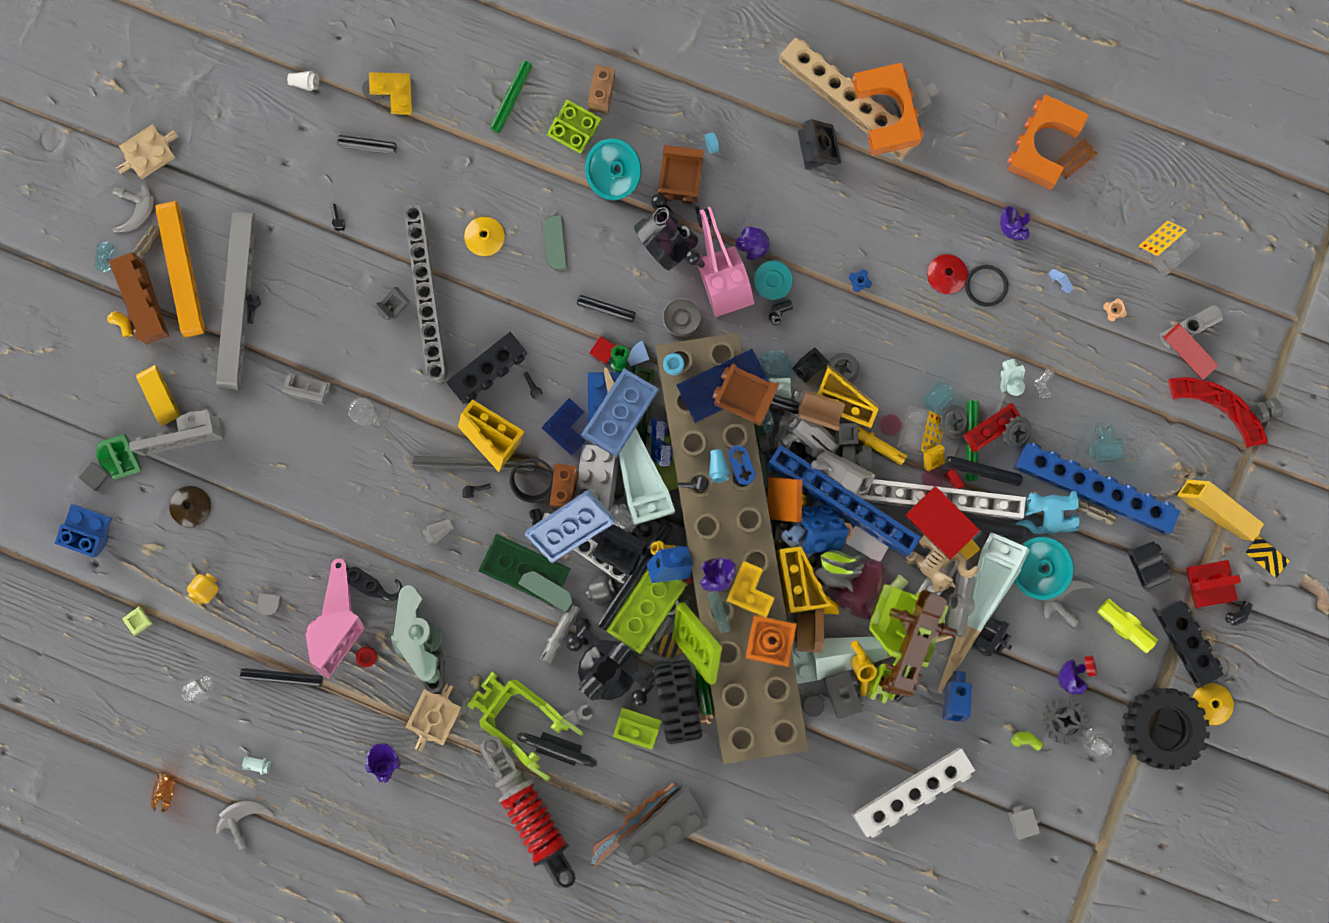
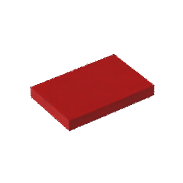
(942, 522)

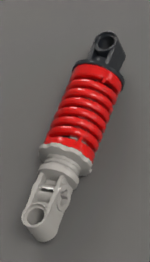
(529, 813)

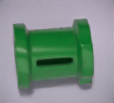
(620, 355)

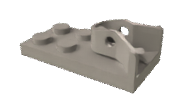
(192, 429)
(598, 474)

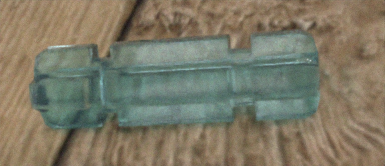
(719, 612)

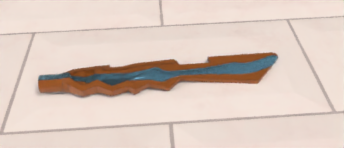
(632, 822)

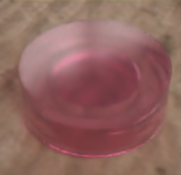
(890, 424)
(932, 478)

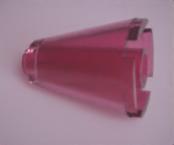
(865, 591)

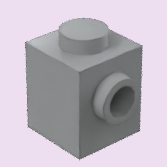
(1024, 822)

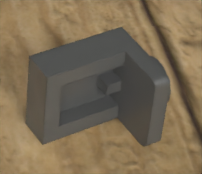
(392, 304)

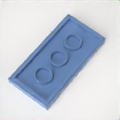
(620, 412)
(570, 526)

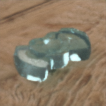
(103, 255)

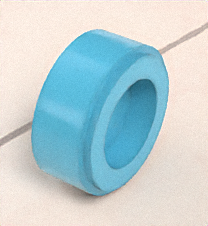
(711, 142)
(673, 364)

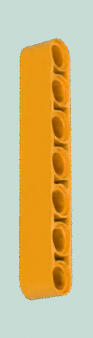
(180, 269)

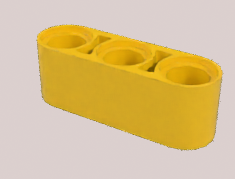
(158, 395)

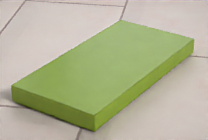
(645, 611)
(696, 643)

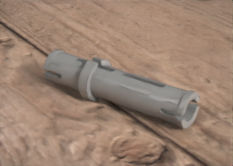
(559, 634)

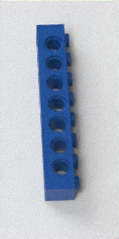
(844, 502)
(1166, 511)

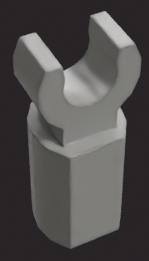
(574, 717)

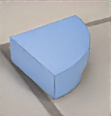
(1062, 279)
(638, 355)

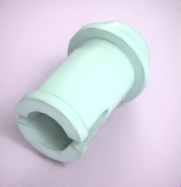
(258, 765)

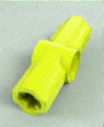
(1127, 625)

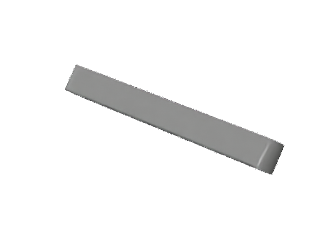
(421, 284)
(235, 301)

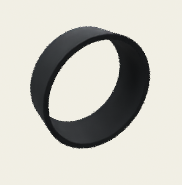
(528, 498)

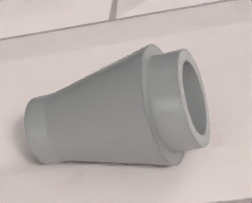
(435, 532)

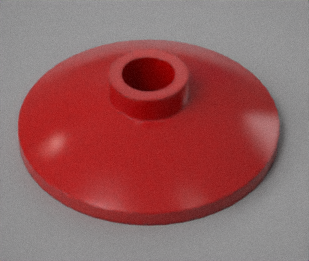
(940, 281)

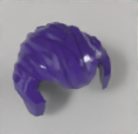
(1013, 224)
(754, 242)
(718, 574)
(1069, 678)
(382, 762)

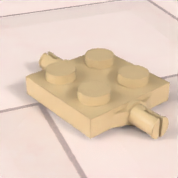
(147, 151)
(433, 717)

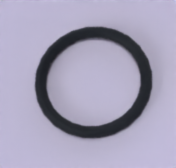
(988, 304)

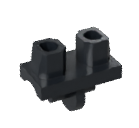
(988, 645)

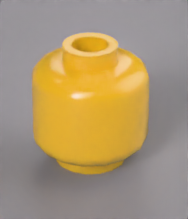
(202, 588)

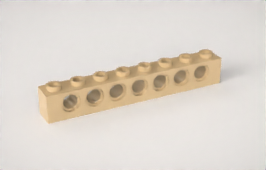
(836, 97)

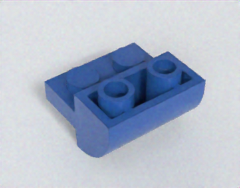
(84, 531)

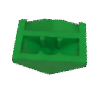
(116, 457)

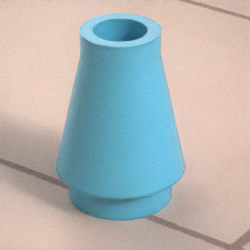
(718, 467)

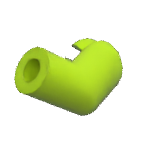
(1026, 737)

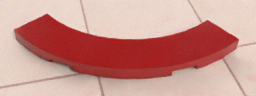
(1224, 400)

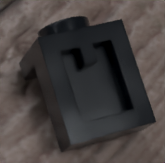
(809, 364)

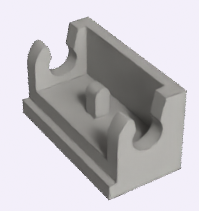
(306, 389)

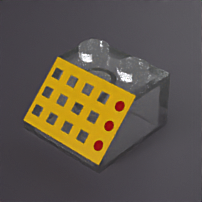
(1168, 247)
(919, 430)

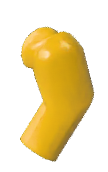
(122, 321)

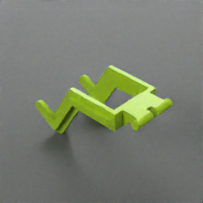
(493, 702)

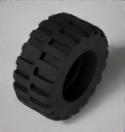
(677, 701)
(1192, 734)

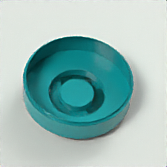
(773, 279)

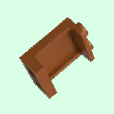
(681, 173)
(745, 394)
(563, 485)

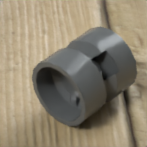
(861, 456)

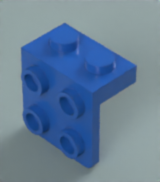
(824, 529)

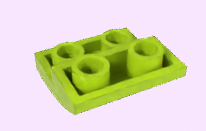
(574, 126)

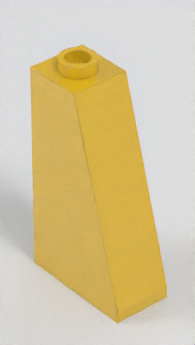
(1220, 508)

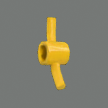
(862, 667)

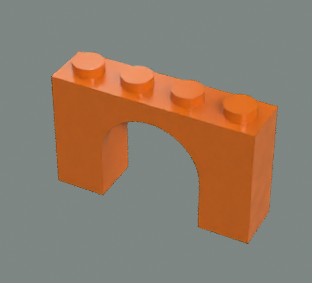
(892, 82)
(1048, 114)

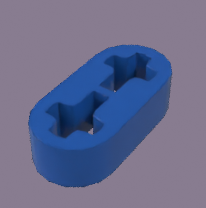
(736, 467)

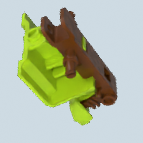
(907, 630)

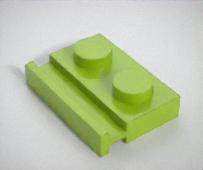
(637, 728)

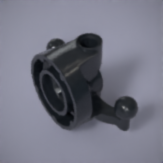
(666, 239)
(624, 675)

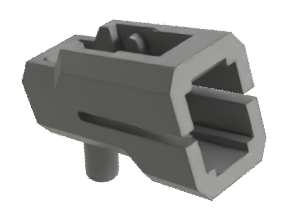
(811, 435)
(844, 472)

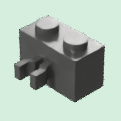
(843, 694)

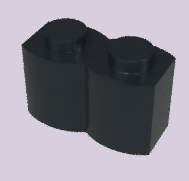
(1149, 565)

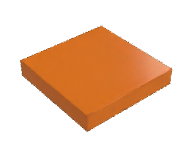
(785, 499)

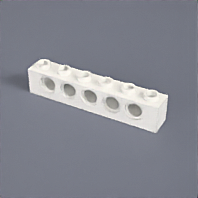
(963, 771)

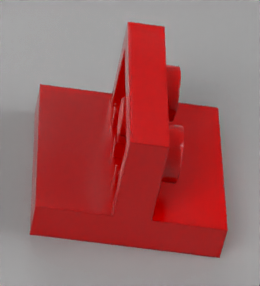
(1212, 583)

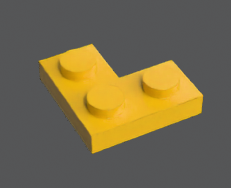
(395, 85)
(744, 592)

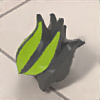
(838, 569)

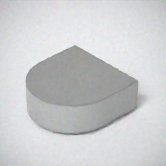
(268, 604)

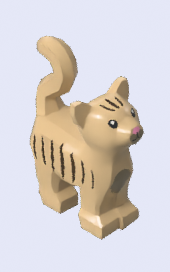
(935, 562)

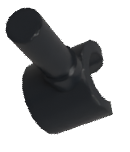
(338, 224)
(253, 305)
(531, 384)
(701, 484)
(468, 491)

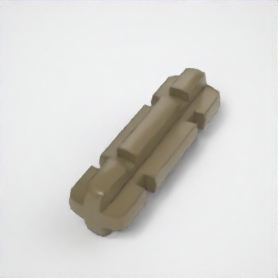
(146, 242)
(1096, 512)

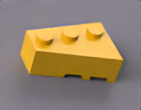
(798, 583)

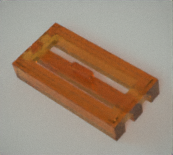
(1088, 148)

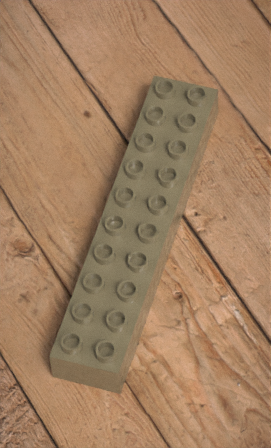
(752, 699)

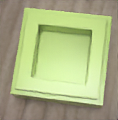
(137, 620)

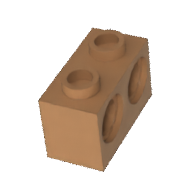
(601, 89)

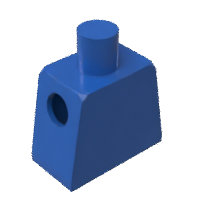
(673, 563)
(955, 706)

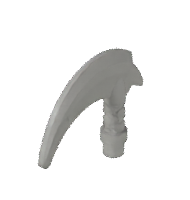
(143, 209)
(1055, 603)
(234, 813)

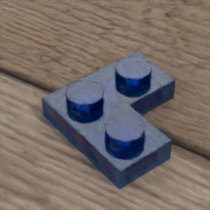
(560, 425)
(660, 450)

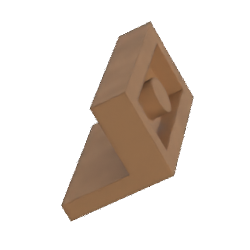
(821, 410)
(810, 631)

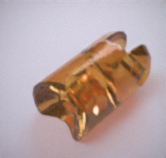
(163, 791)

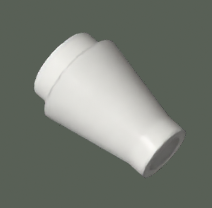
(305, 80)

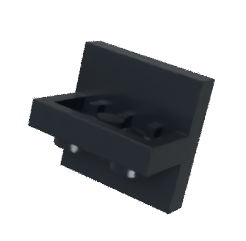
(818, 144)
(619, 549)

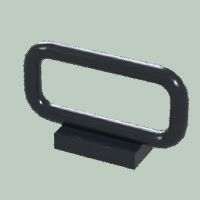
(557, 748)

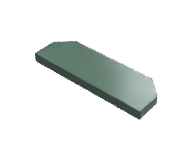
(554, 243)
(546, 590)

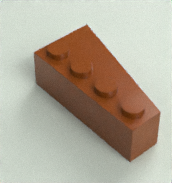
(139, 298)

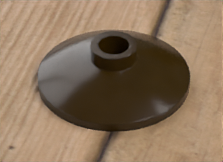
(199, 508)

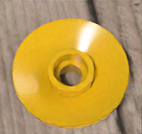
(491, 243)
(1207, 694)

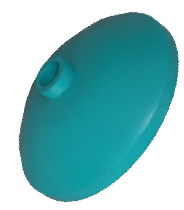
(602, 169)
(1035, 580)

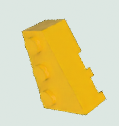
(857, 407)
(490, 433)

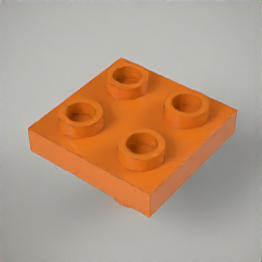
(770, 641)

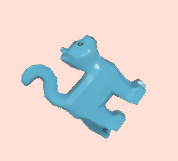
(1053, 515)

